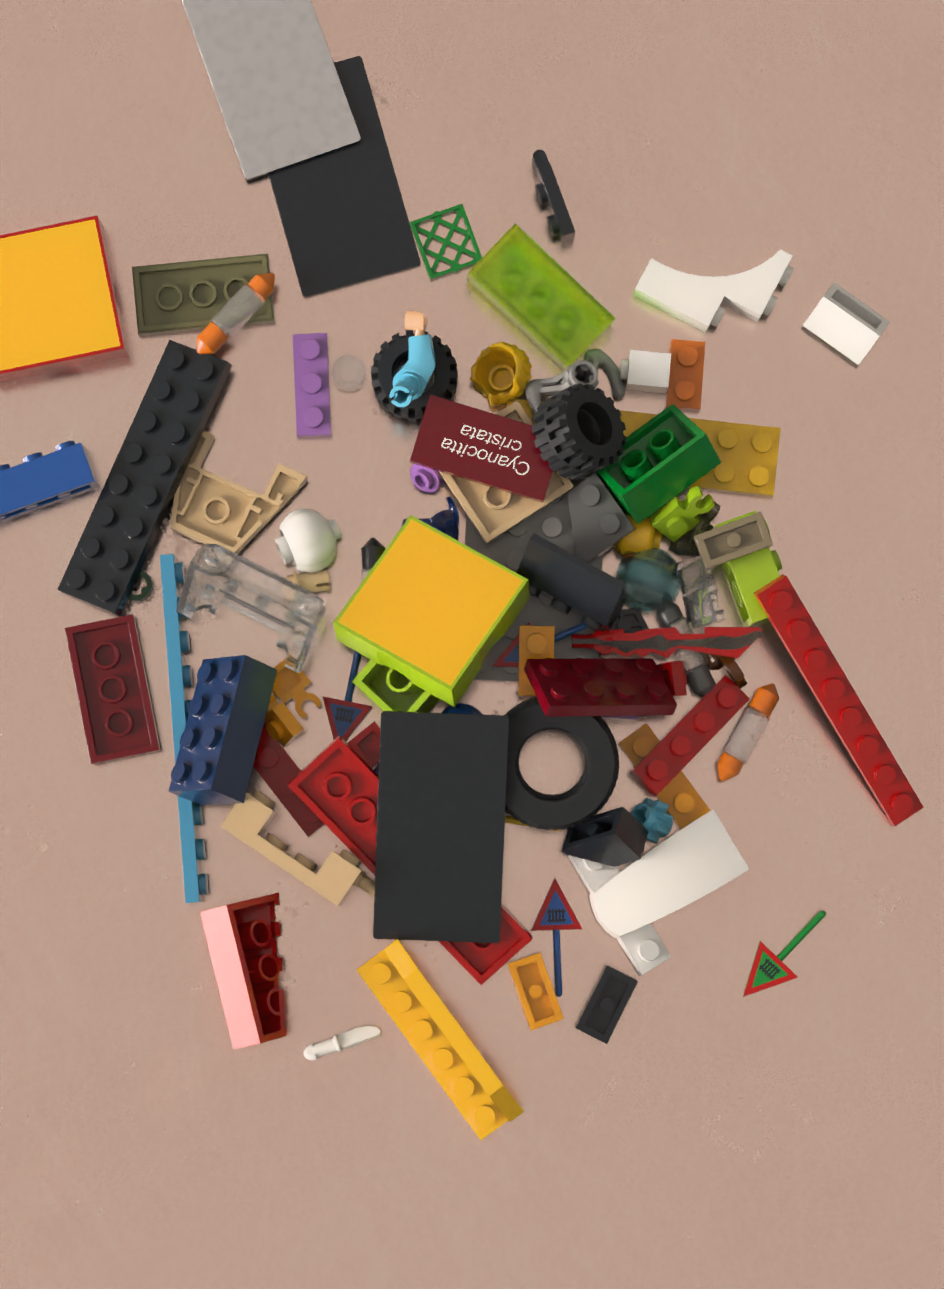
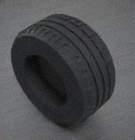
(587, 795)

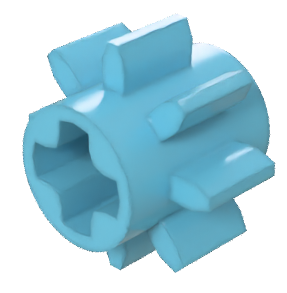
(654, 818)

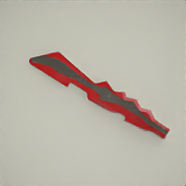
(664, 641)

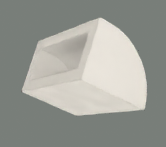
(846, 323)

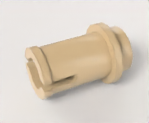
(313, 582)

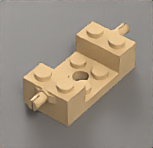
(335, 877)

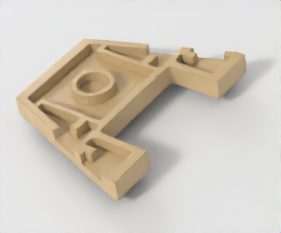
(223, 511)

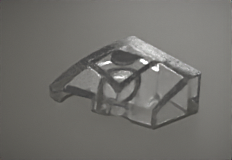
(699, 594)

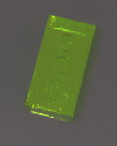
(540, 298)

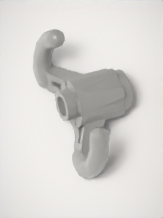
(582, 372)

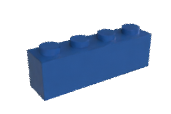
(45, 479)

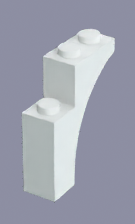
(699, 298)

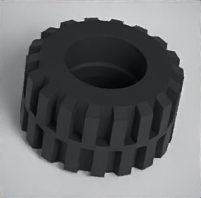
(394, 354)
(579, 431)

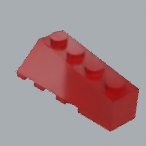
(247, 968)

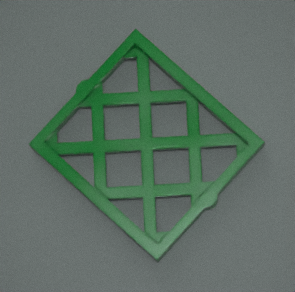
(437, 217)

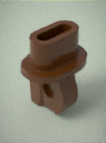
(729, 665)

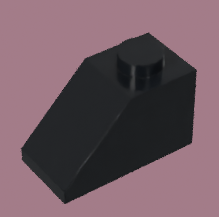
(607, 838)

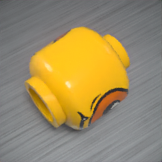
(643, 538)

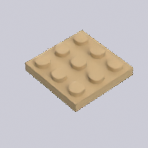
(498, 511)

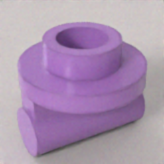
(426, 478)

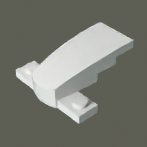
(658, 884)

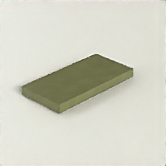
(192, 292)

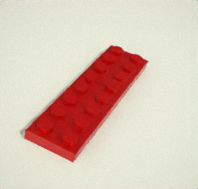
(345, 798)

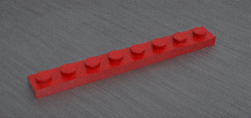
(838, 699)

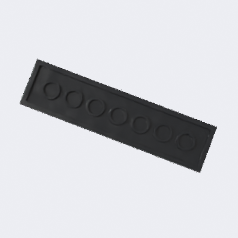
(144, 477)

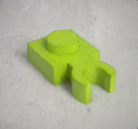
(681, 516)

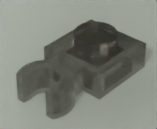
(686, 544)

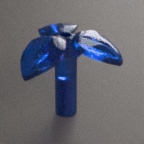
(445, 520)

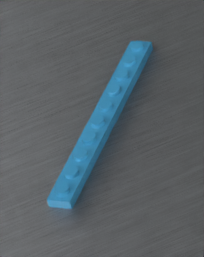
(179, 678)

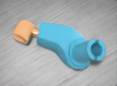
(416, 373)

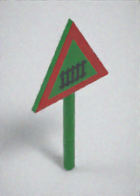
(769, 969)

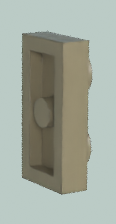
(733, 540)

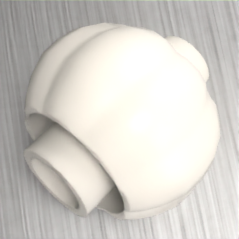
(308, 540)

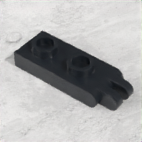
(549, 193)

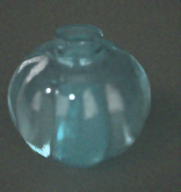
(650, 578)

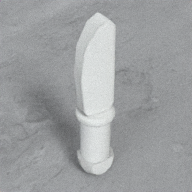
(343, 1041)

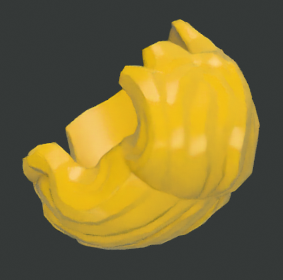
(501, 373)

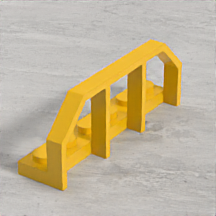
(439, 1040)

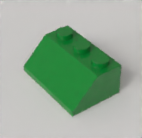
(659, 463)

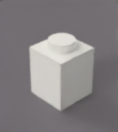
(646, 371)

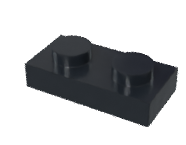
(606, 1004)

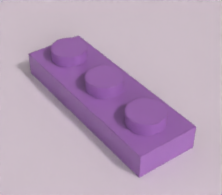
(312, 385)

